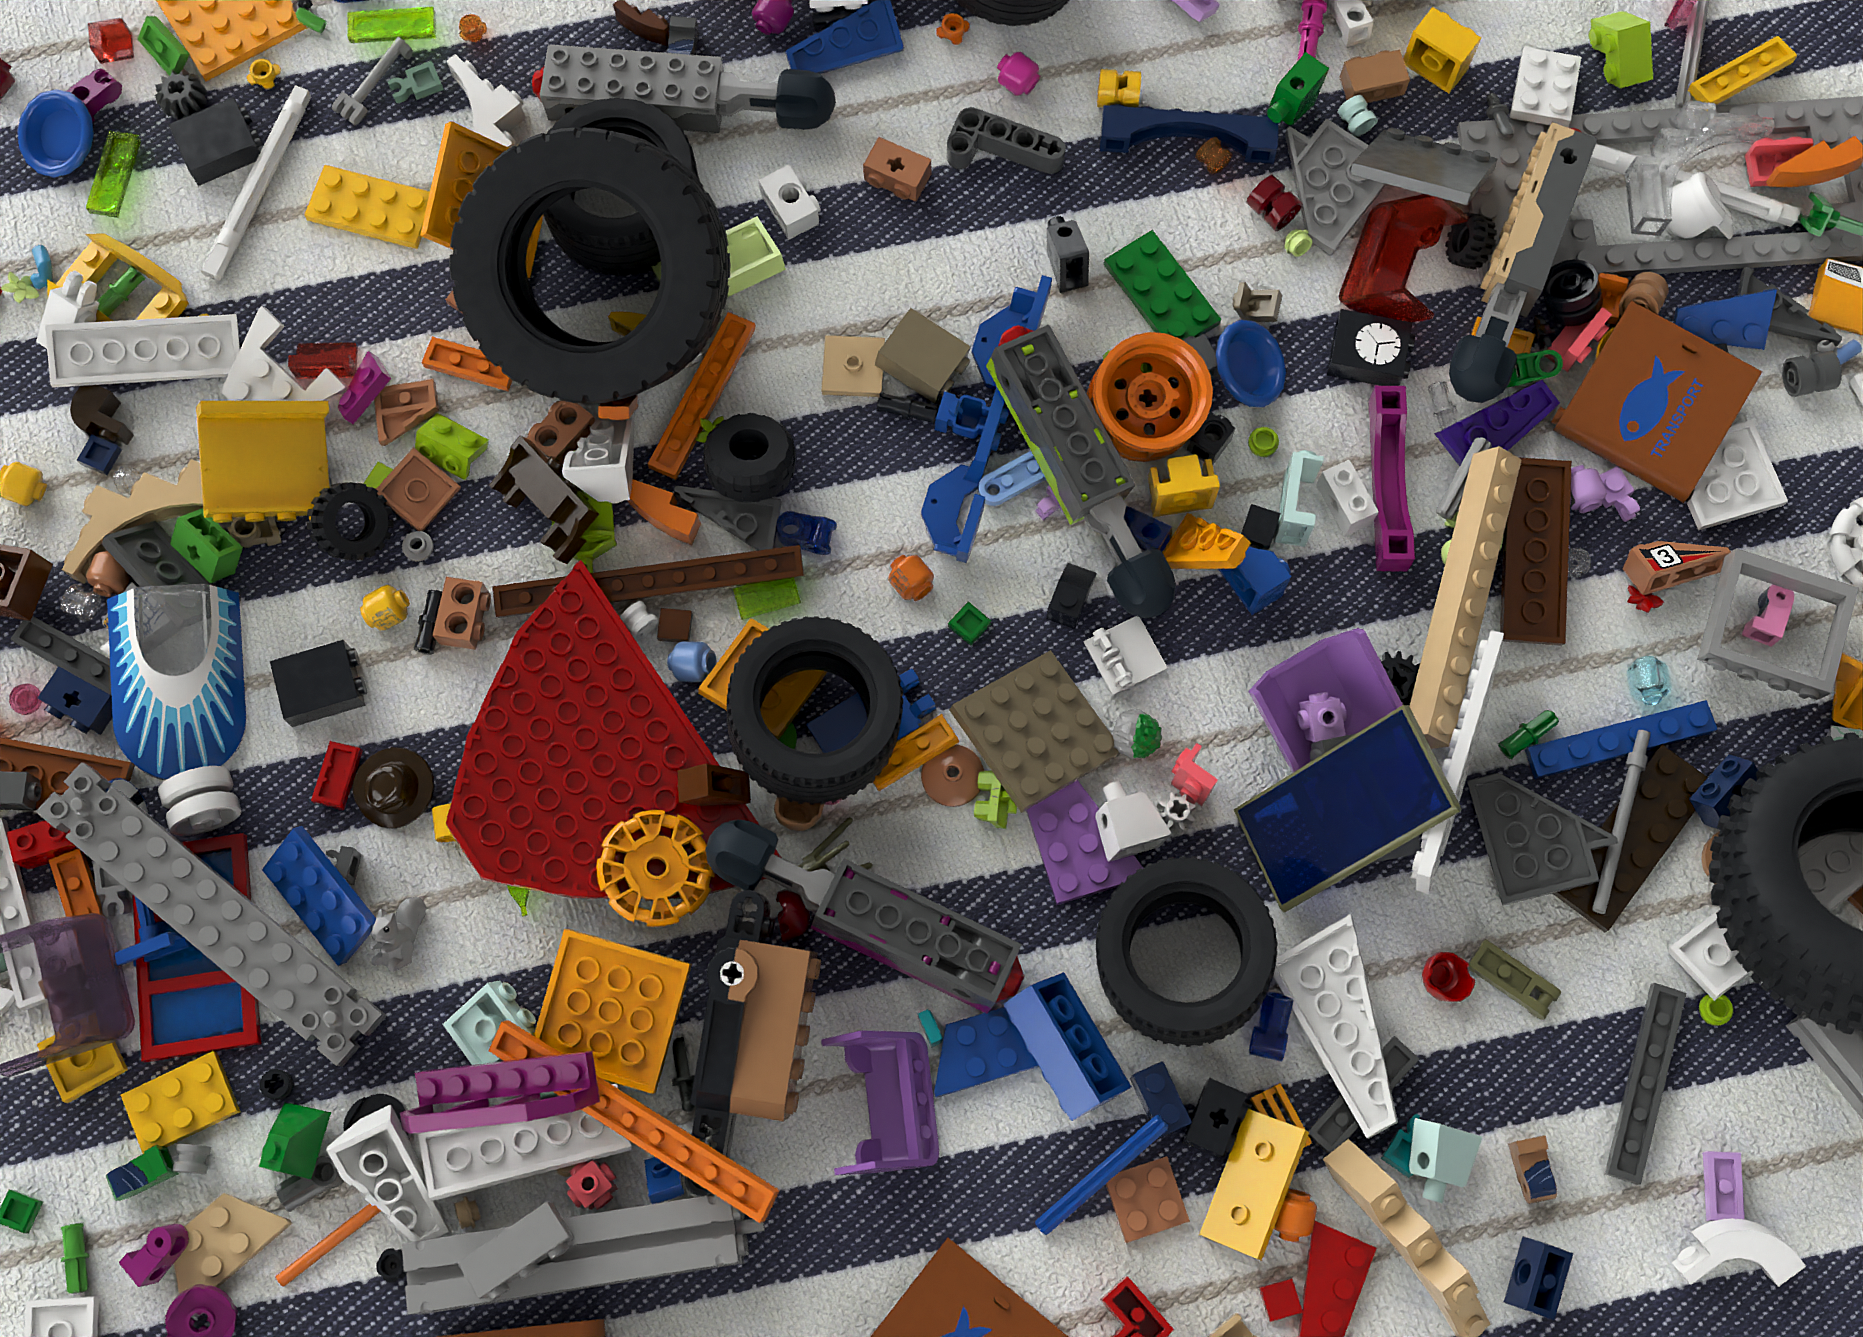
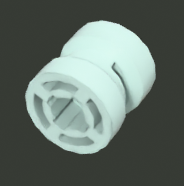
(1357, 115)

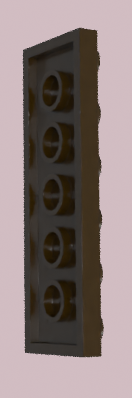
(1655, 820)

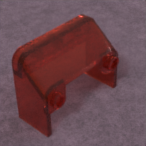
(1387, 253)

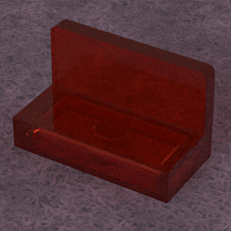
(315, 357)

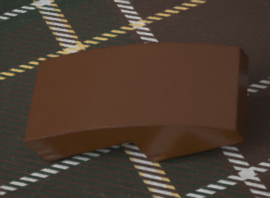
(645, 24)

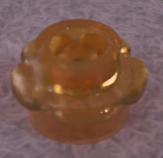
(470, 22)

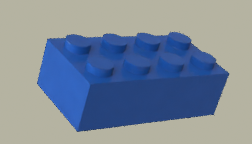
(1067, 1045)

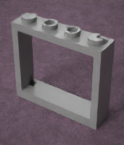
(1787, 577)

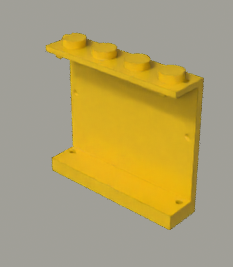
(261, 458)

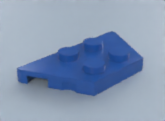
(981, 1052)

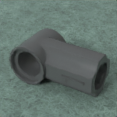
(300, 1190)

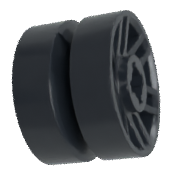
(1572, 292)

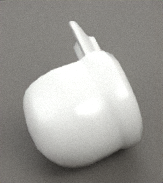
(1697, 207)

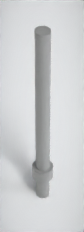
(1635, 763)

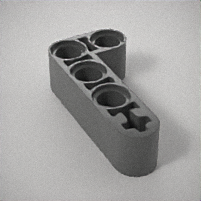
(1048, 159)

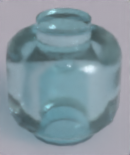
(1649, 680)

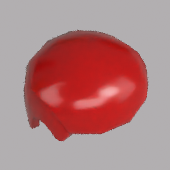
(1447, 977)

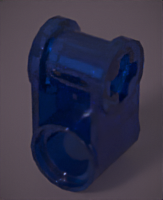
(808, 532)

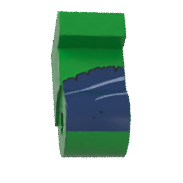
(141, 1173)

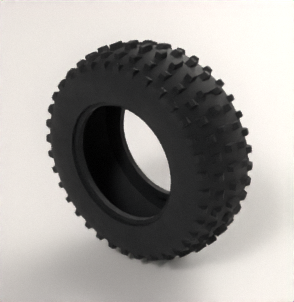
(1761, 891)

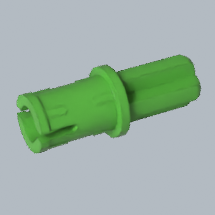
(119, 291)
(75, 1258)

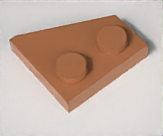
(403, 408)

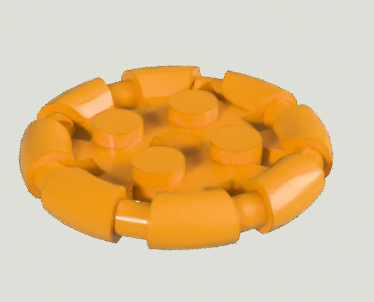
(653, 887)

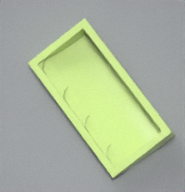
(751, 256)

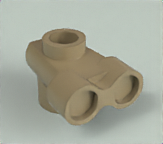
(257, 532)

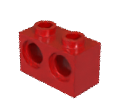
(37, 844)

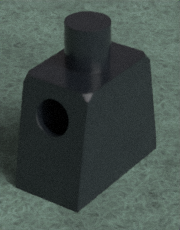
(1064, 244)

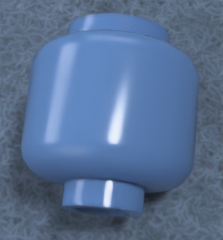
(691, 661)

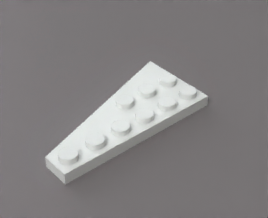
(1337, 1014)

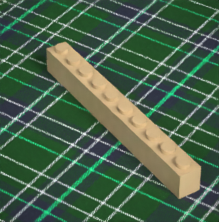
(1463, 594)

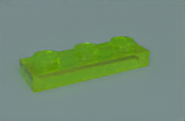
(390, 24)
(113, 174)

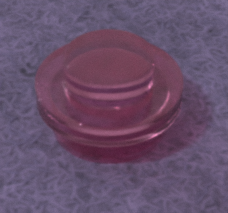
(24, 699)

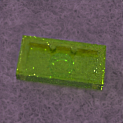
(765, 597)

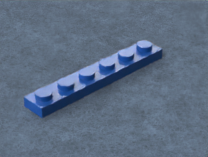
(1619, 739)

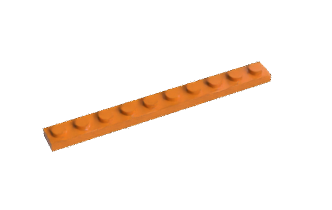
(654, 1133)

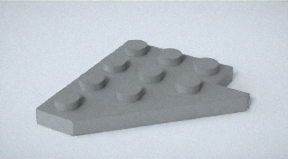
(1323, 181)

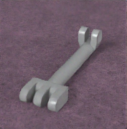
(352, 107)

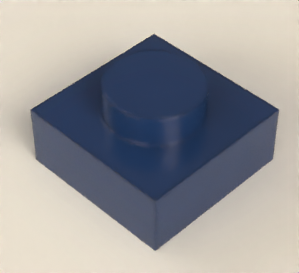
(99, 455)

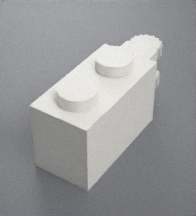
(69, 304)

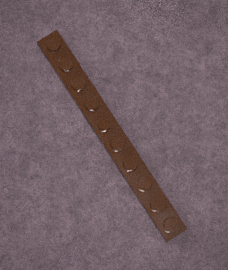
(662, 579)

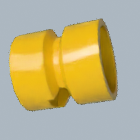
(1118, 88)

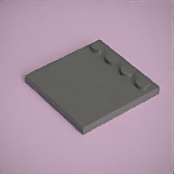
(1425, 165)

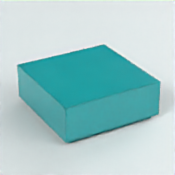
(930, 1028)

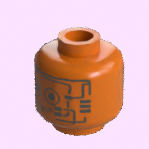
(911, 577)

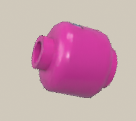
(1018, 73)

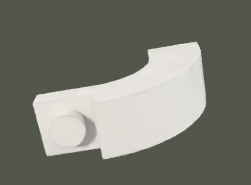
(1737, 1239)

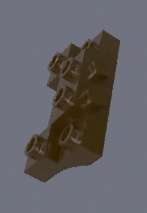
(542, 481)

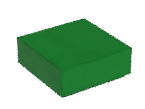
(969, 623)
(19, 1211)

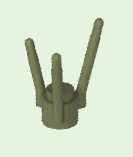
(815, 861)

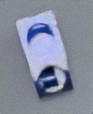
(1147, 531)

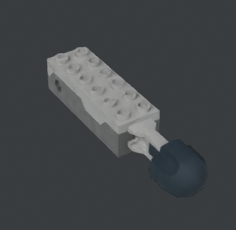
(681, 85)

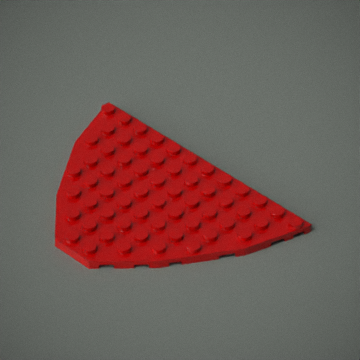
(571, 748)

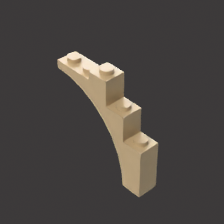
(149, 501)
(1412, 1237)

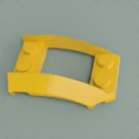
(100, 256)

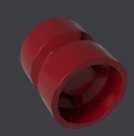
(1275, 204)

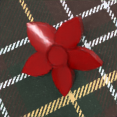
(1643, 602)

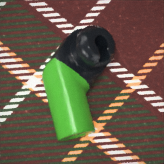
(307, 18)

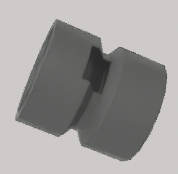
(1816, 373)

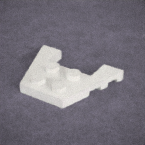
(260, 378)

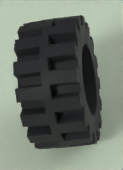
(1471, 241)

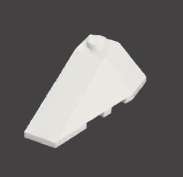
(385, 1169)

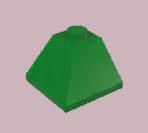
(295, 1140)

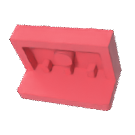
(1769, 153)
(1575, 340)
(1192, 778)

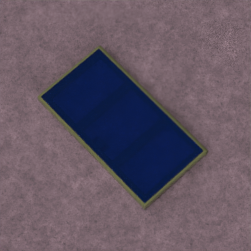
(1347, 808)

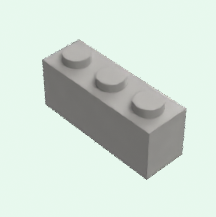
(516, 1252)

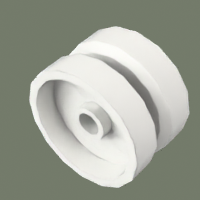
(199, 800)

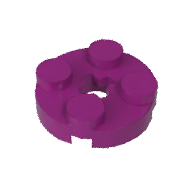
(200, 1300)

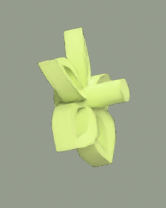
(21, 288)

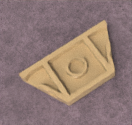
(224, 1241)

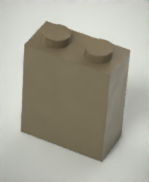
(923, 356)

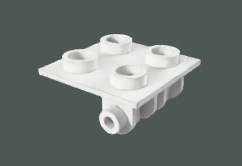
(1125, 654)

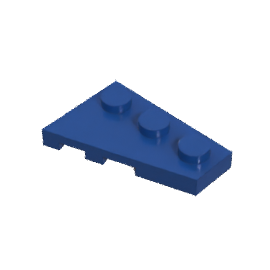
(1733, 321)

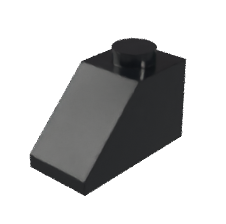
(1070, 595)

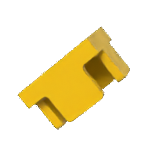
(1185, 488)

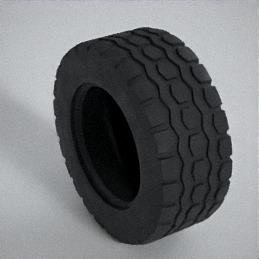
(494, 283)

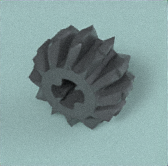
(180, 94)

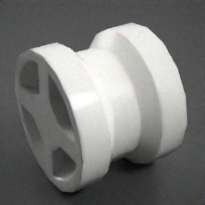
(639, 620)

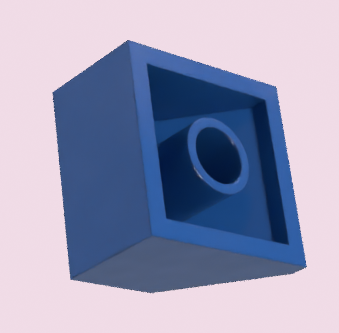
(1258, 579)

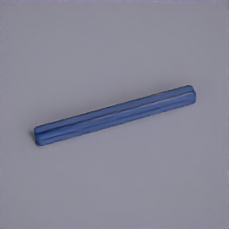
(1101, 1174)

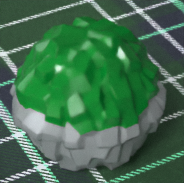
(1136, 734)

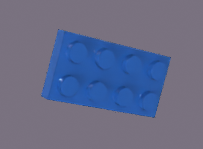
(320, 895)

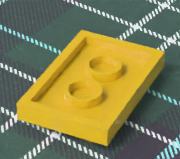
(180, 1102)

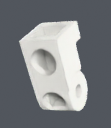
(1352, 20)

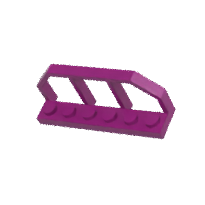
(497, 1080)

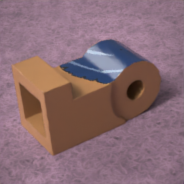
(1533, 1169)

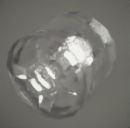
(81, 603)

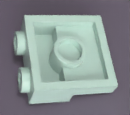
(480, 1017)

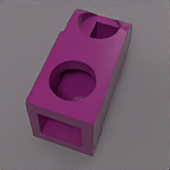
(97, 90)
(157, 1255)

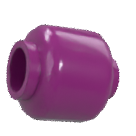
(772, 15)

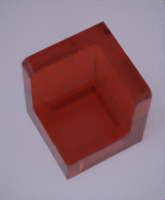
(110, 40)

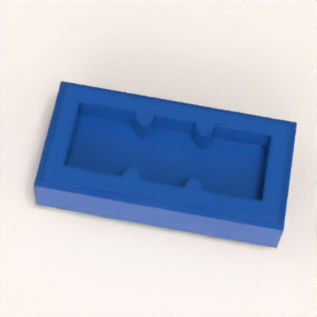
(662, 1181)

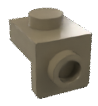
(1257, 304)

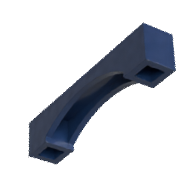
(1249, 135)

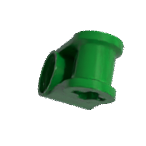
(1529, 369)

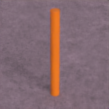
(327, 1244)

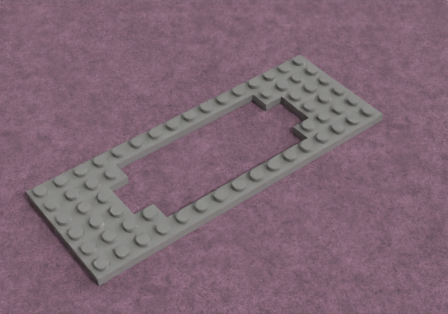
(1821, 119)

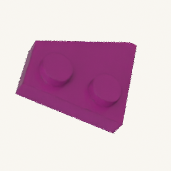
(363, 388)

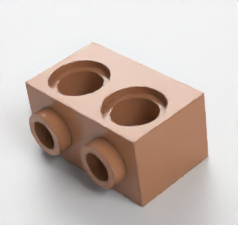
(565, 434)
(453, 613)

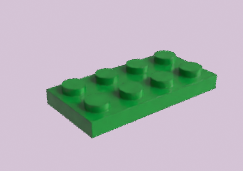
(1161, 288)

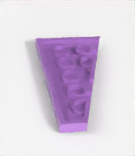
(1073, 846)

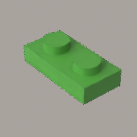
(163, 45)

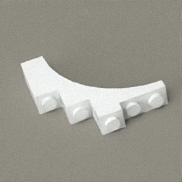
(493, 109)

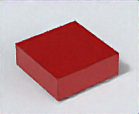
(1280, 1300)

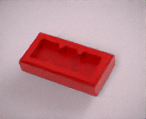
(336, 775)

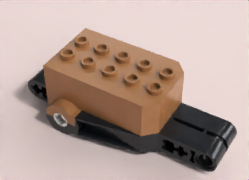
(751, 1027)

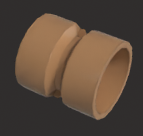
(1646, 290)

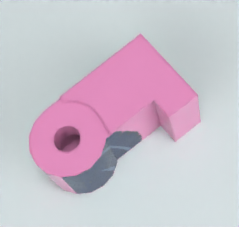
(1773, 616)

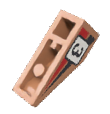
(1671, 564)

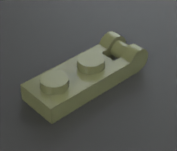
(1513, 978)

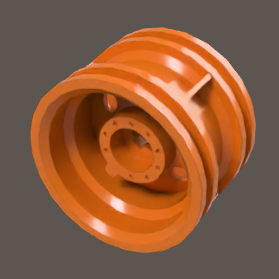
(1168, 359)

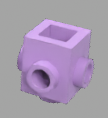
(1322, 717)

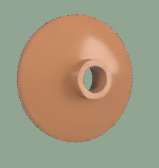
(950, 790)

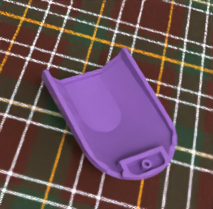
(1337, 665)

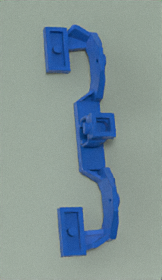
(972, 418)

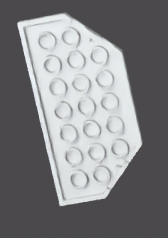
(1460, 756)

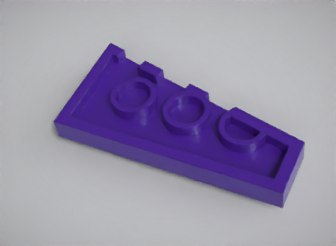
(1500, 422)

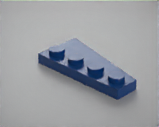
(849, 41)

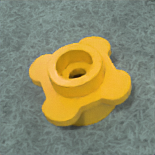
(260, 67)

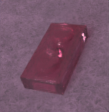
(1679, 11)

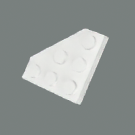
(1736, 481)

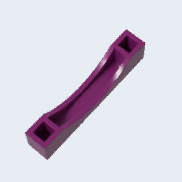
(1387, 441)

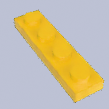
(1743, 72)

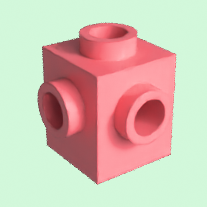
(603, 1187)

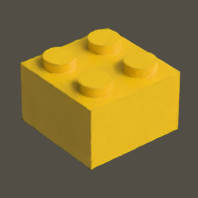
(1441, 49)

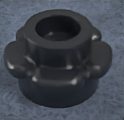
(384, 1265)

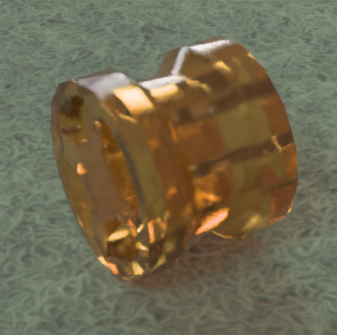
(1213, 155)

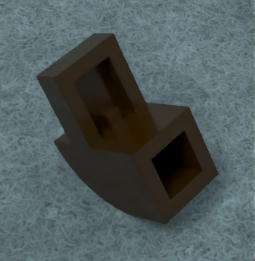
(93, 413)

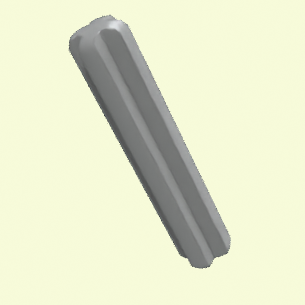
(1454, 493)

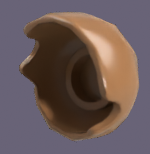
(797, 816)

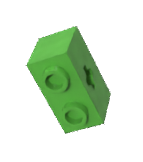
(206, 546)

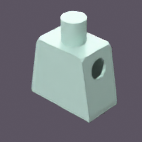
(1442, 1156)

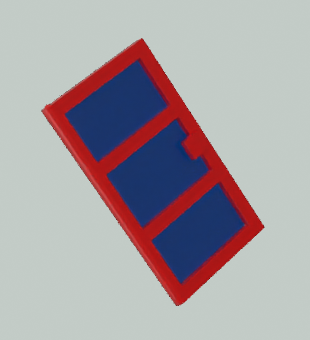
(186, 998)

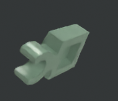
(420, 80)

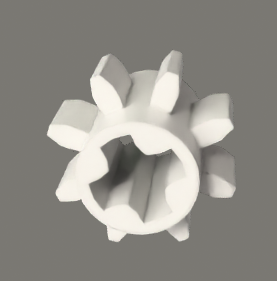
(1180, 805)

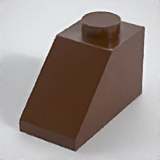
(713, 786)

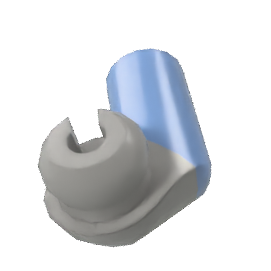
(1844, 353)

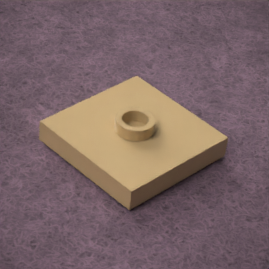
(851, 366)

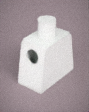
(1129, 823)

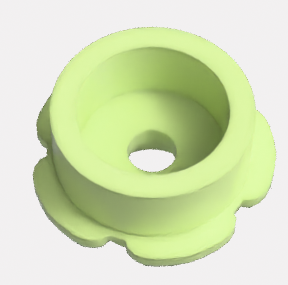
(1298, 242)

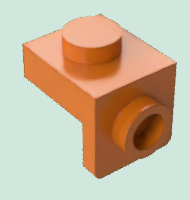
(1612, 290)

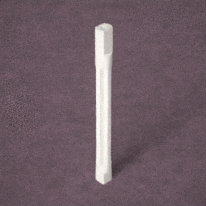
(256, 184)
(1730, 196)

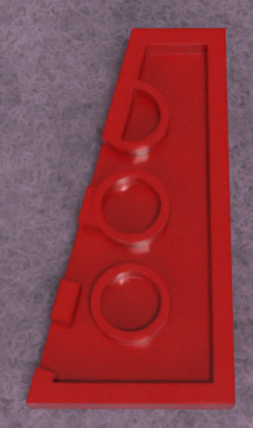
(1333, 1281)

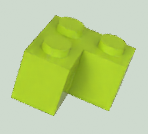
(1626, 46)

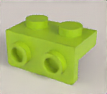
(450, 445)

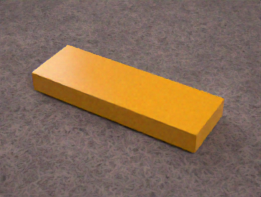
(916, 750)

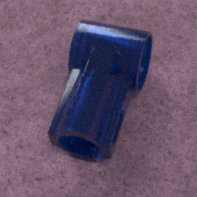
(1270, 1034)

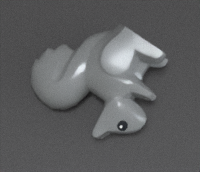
(397, 934)

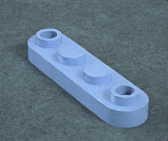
(1011, 479)

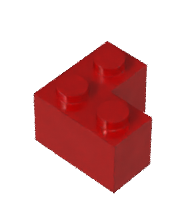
(1134, 1312)

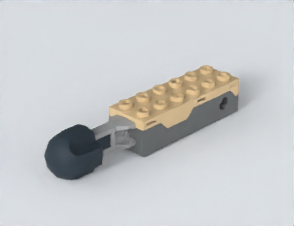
(1522, 260)

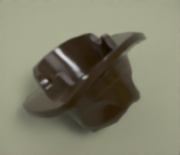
(393, 787)

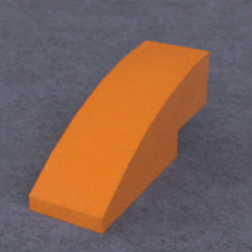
(1818, 164)
(661, 511)

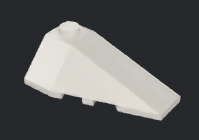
(604, 460)

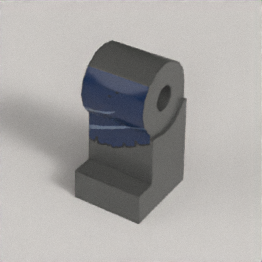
(683, 35)

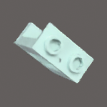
(1296, 526)

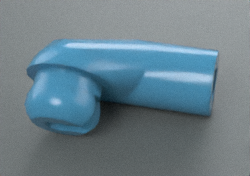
(43, 265)

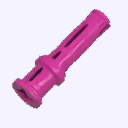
(1311, 26)

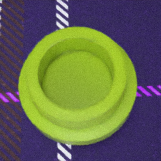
(1263, 442)
(1717, 1011)

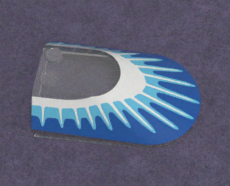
(177, 676)

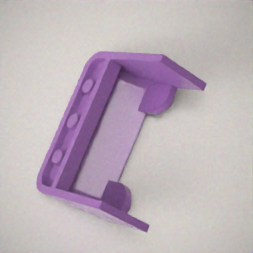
(897, 1100)

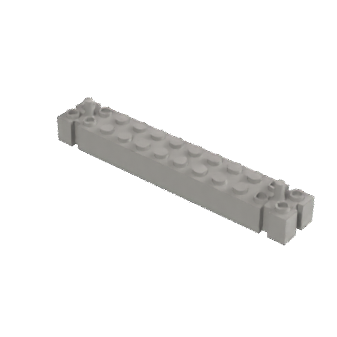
(211, 914)

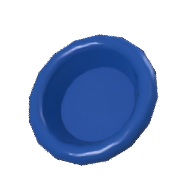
(55, 133)
(1250, 363)

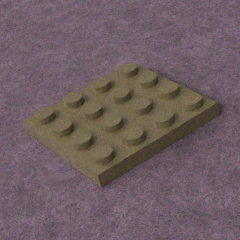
(1035, 730)

